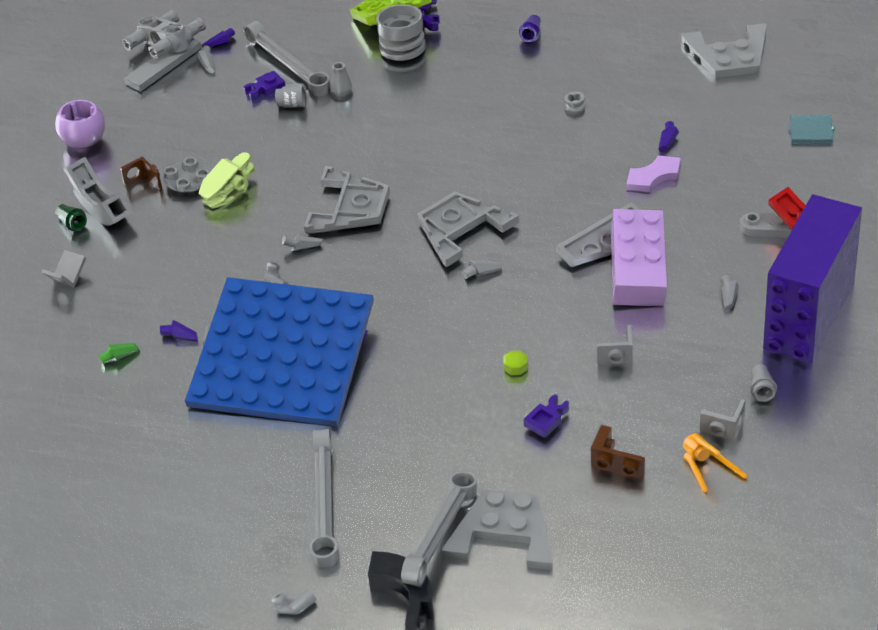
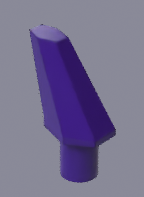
(220, 39)
(667, 136)
(178, 331)

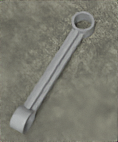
(256, 35)
(323, 501)
(416, 565)

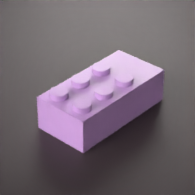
(638, 257)

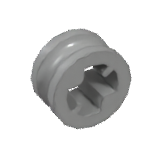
(574, 101)

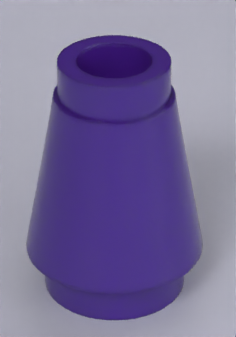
(530, 29)

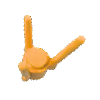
(699, 449)

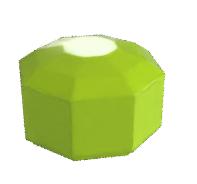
(515, 362)

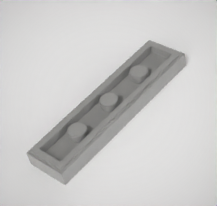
(156, 68)

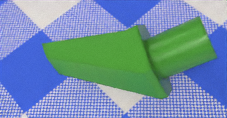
(118, 351)

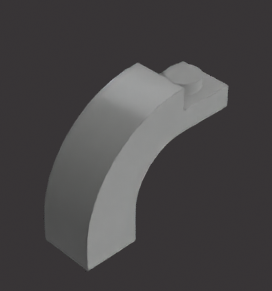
(93, 196)

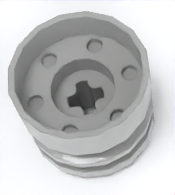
(401, 32)

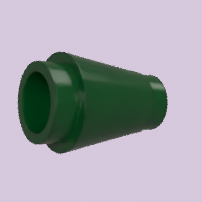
(72, 217)

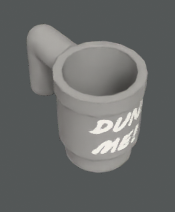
(291, 96)

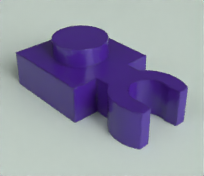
(265, 85)
(546, 418)

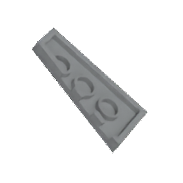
(590, 243)

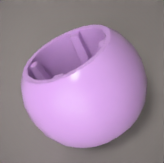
(80, 123)

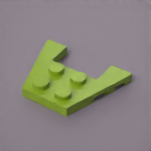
(368, 10)

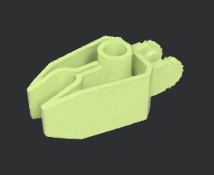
(226, 180)

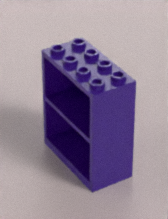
(811, 278)

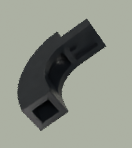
(385, 577)

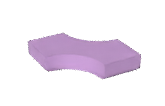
(647, 177)

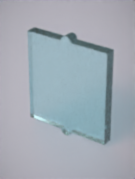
(811, 129)

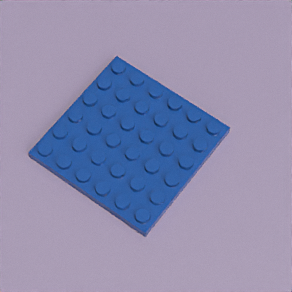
(280, 351)

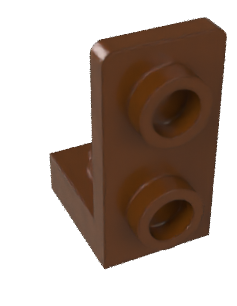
(606, 458)

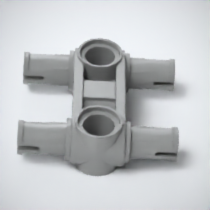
(163, 34)

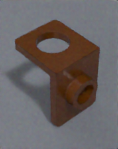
(145, 169)

